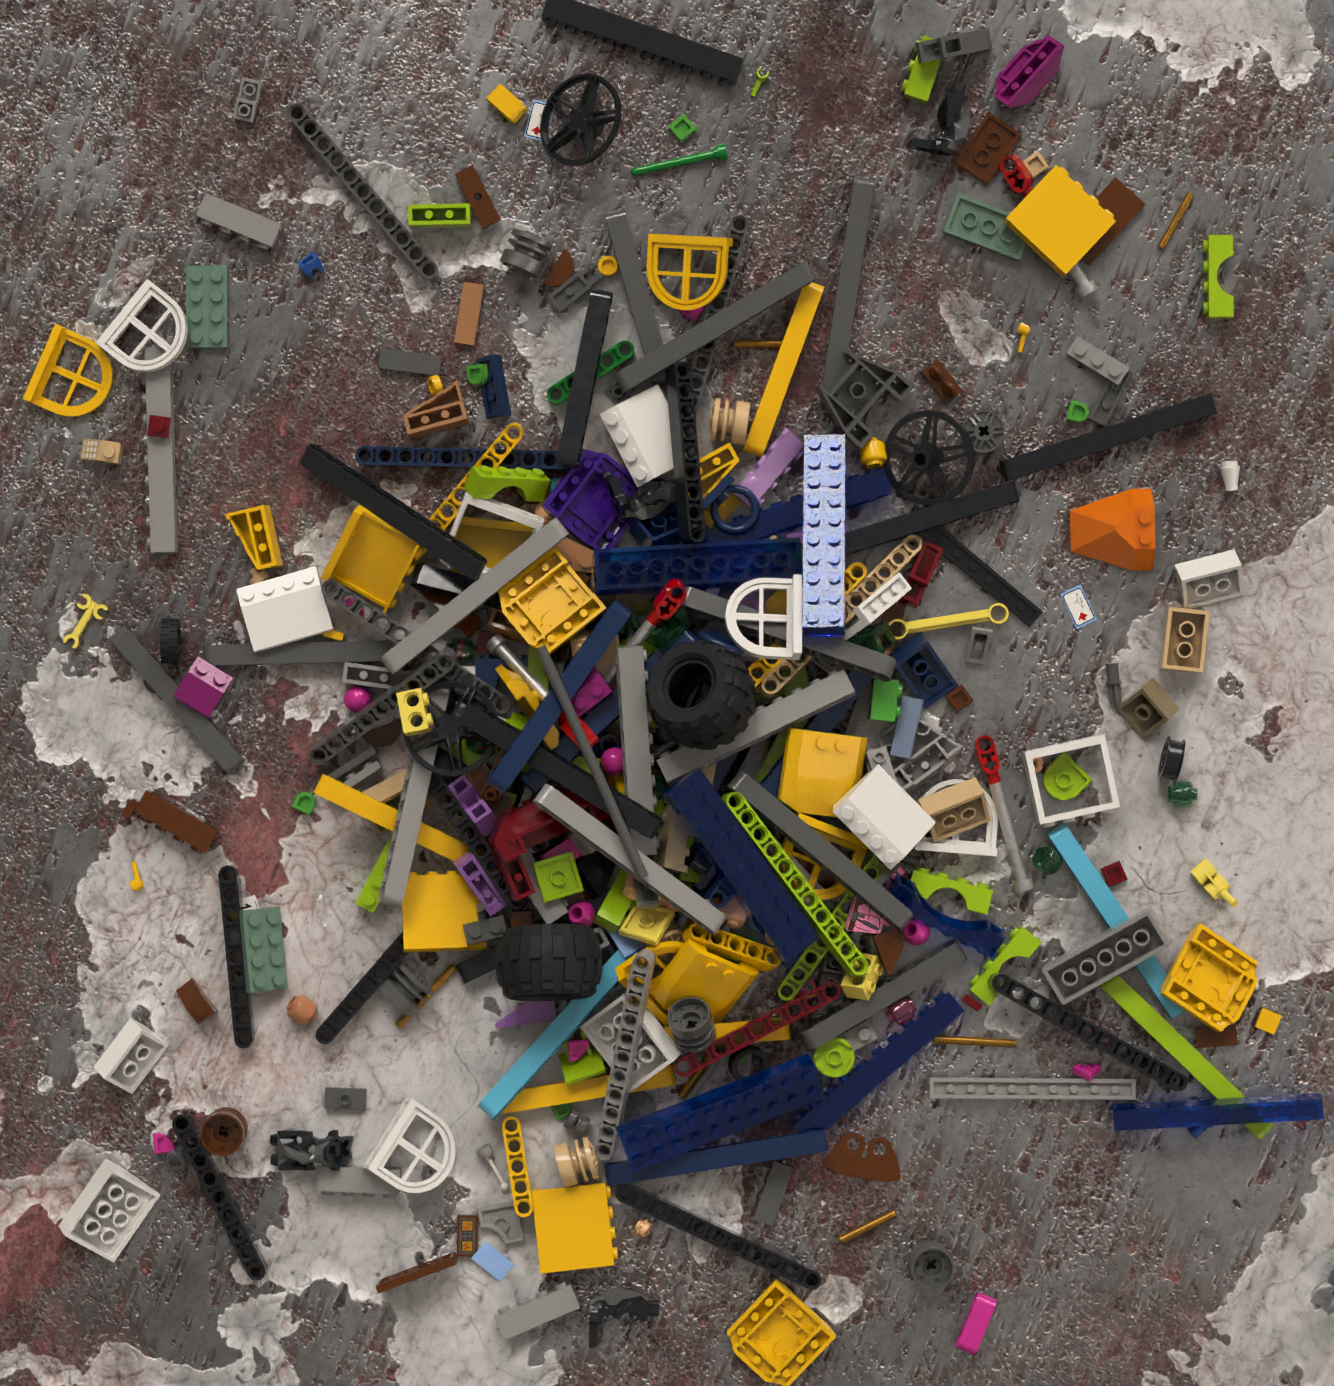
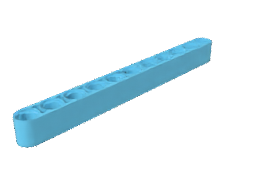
(1107, 906)
(550, 1041)

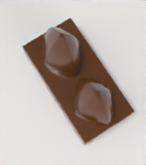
(942, 381)

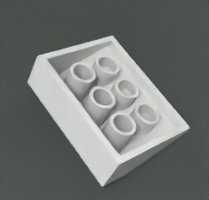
(642, 434)
(285, 609)
(883, 816)
(655, 1045)
(109, 1210)

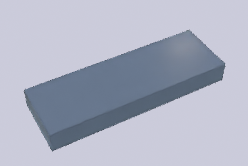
(906, 728)

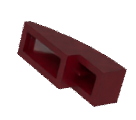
(921, 573)

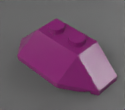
(1028, 72)

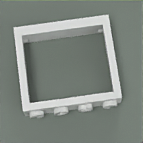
(498, 508)
(1069, 816)

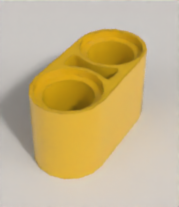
(506, 103)

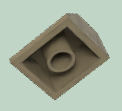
(1147, 708)

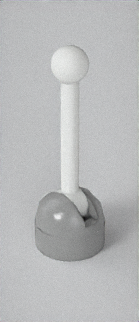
(486, 1153)

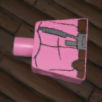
(863, 919)

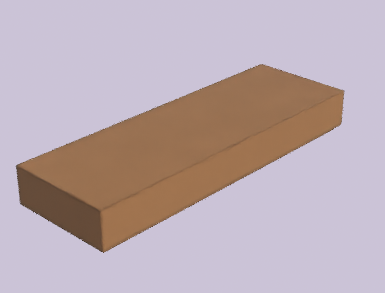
(469, 313)

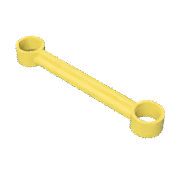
(950, 621)

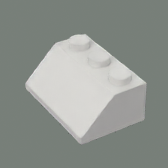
(1209, 579)
(131, 1056)

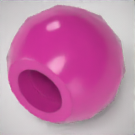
(357, 698)
(612, 761)
(581, 913)
(916, 932)

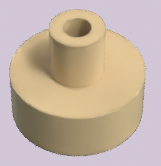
(258, 577)

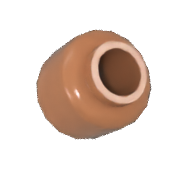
(302, 1010)

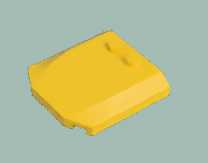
(549, 602)
(527, 700)
(819, 769)
(704, 976)
(1210, 979)
(779, 1335)

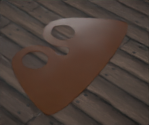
(851, 1163)

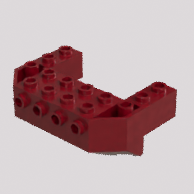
(525, 828)

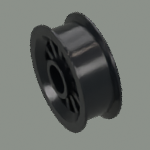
(1171, 759)

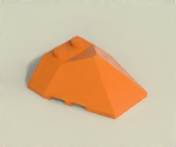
(1117, 530)

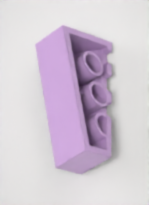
(771, 466)

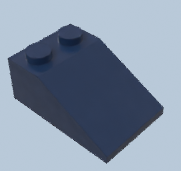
(657, 530)
(923, 670)

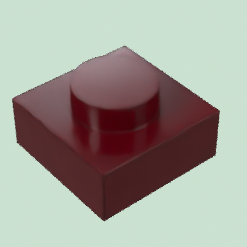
(159, 426)

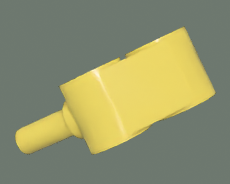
(1212, 883)

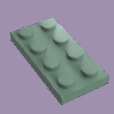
(983, 226)
(207, 306)
(263, 949)

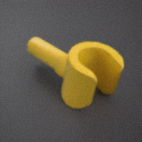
(1023, 329)
(137, 883)

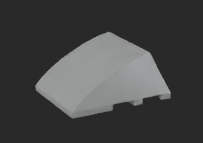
(930, 755)

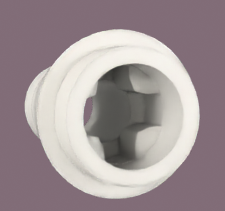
(1230, 474)

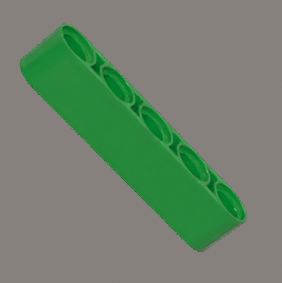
(613, 352)

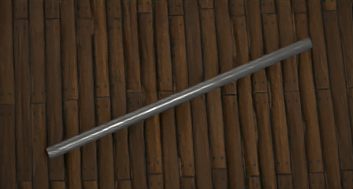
(592, 761)

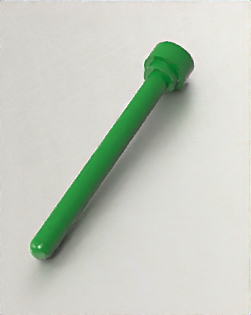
(718, 153)

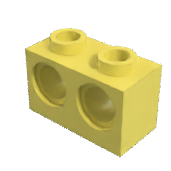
(409, 713)
(863, 985)

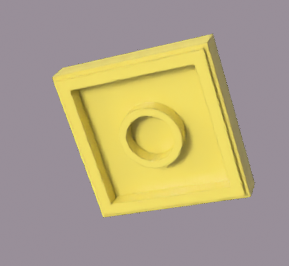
(647, 924)

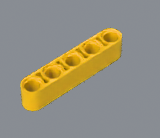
(741, 946)
(517, 1176)

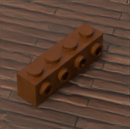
(176, 821)

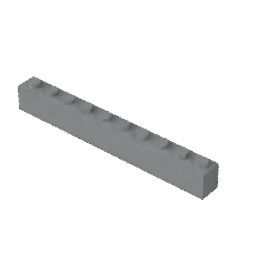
(160, 458)
(763, 724)
(635, 736)

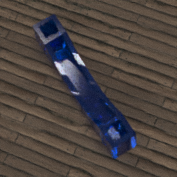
(980, 935)

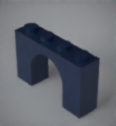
(486, 671)

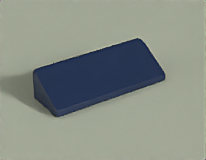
(495, 389)

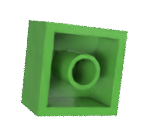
(884, 700)

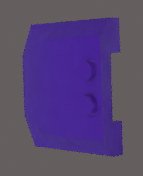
(584, 504)

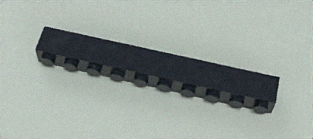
(643, 39)

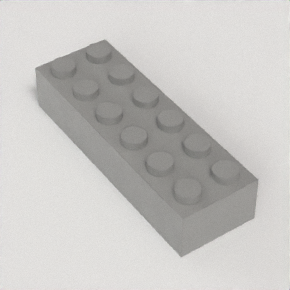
(1106, 955)

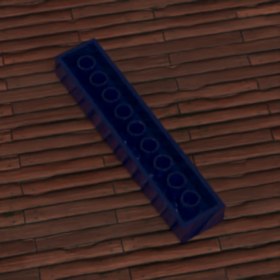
(824, 535)
(696, 565)
(740, 865)
(720, 1112)

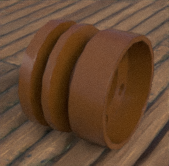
(220, 1142)

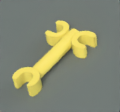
(91, 608)

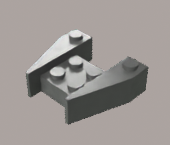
(857, 391)

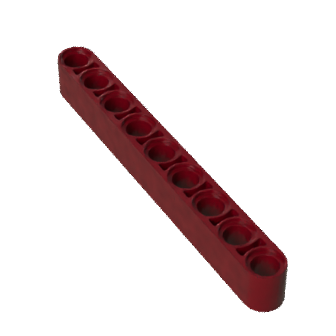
(768, 1028)

